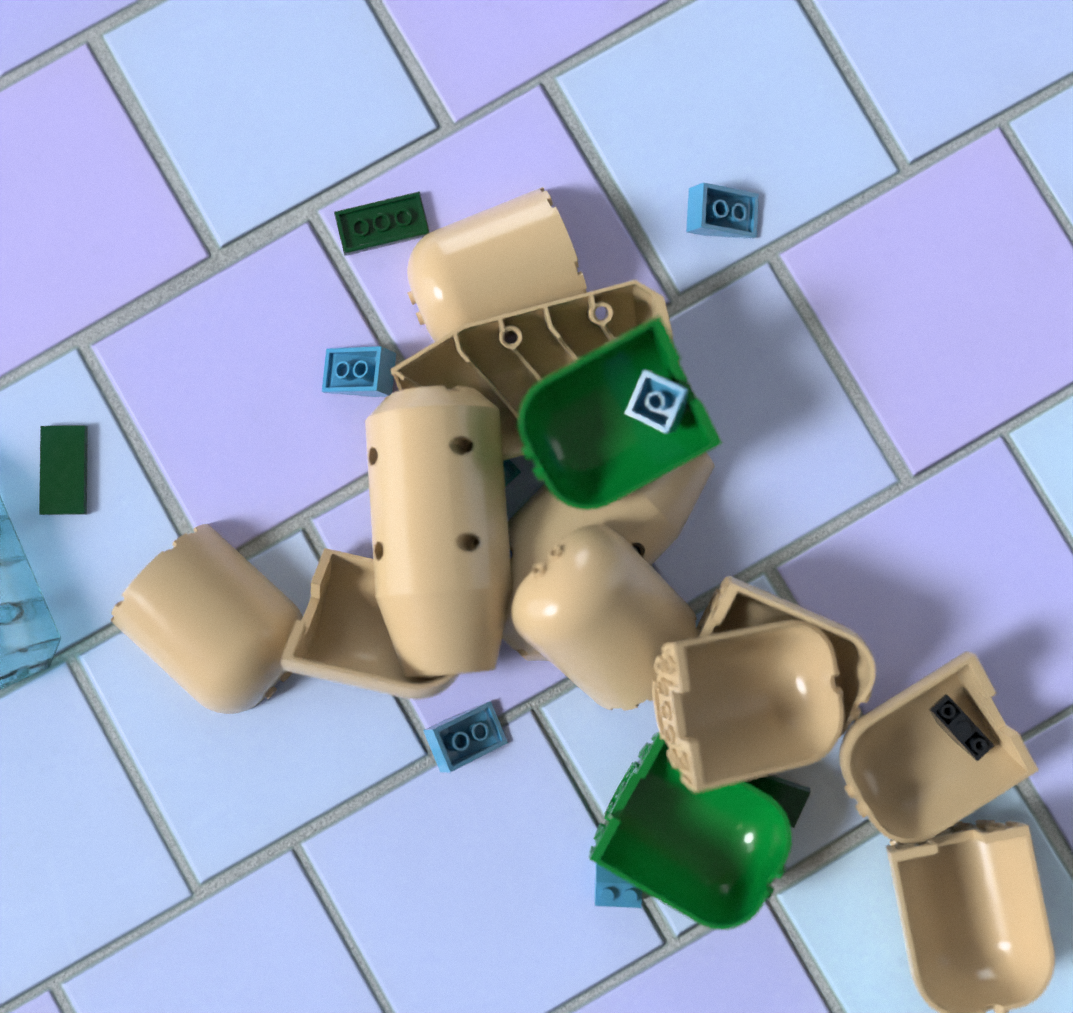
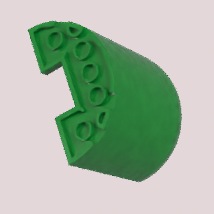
(580, 427)
(693, 850)

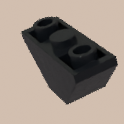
(960, 727)

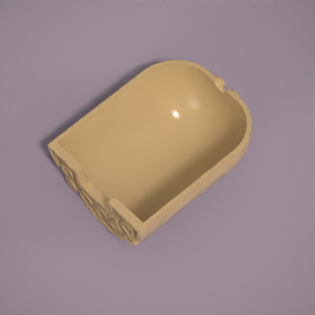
(493, 265)
(745, 606)
(601, 616)
(210, 621)
(346, 634)
(748, 702)
(912, 773)
(973, 917)

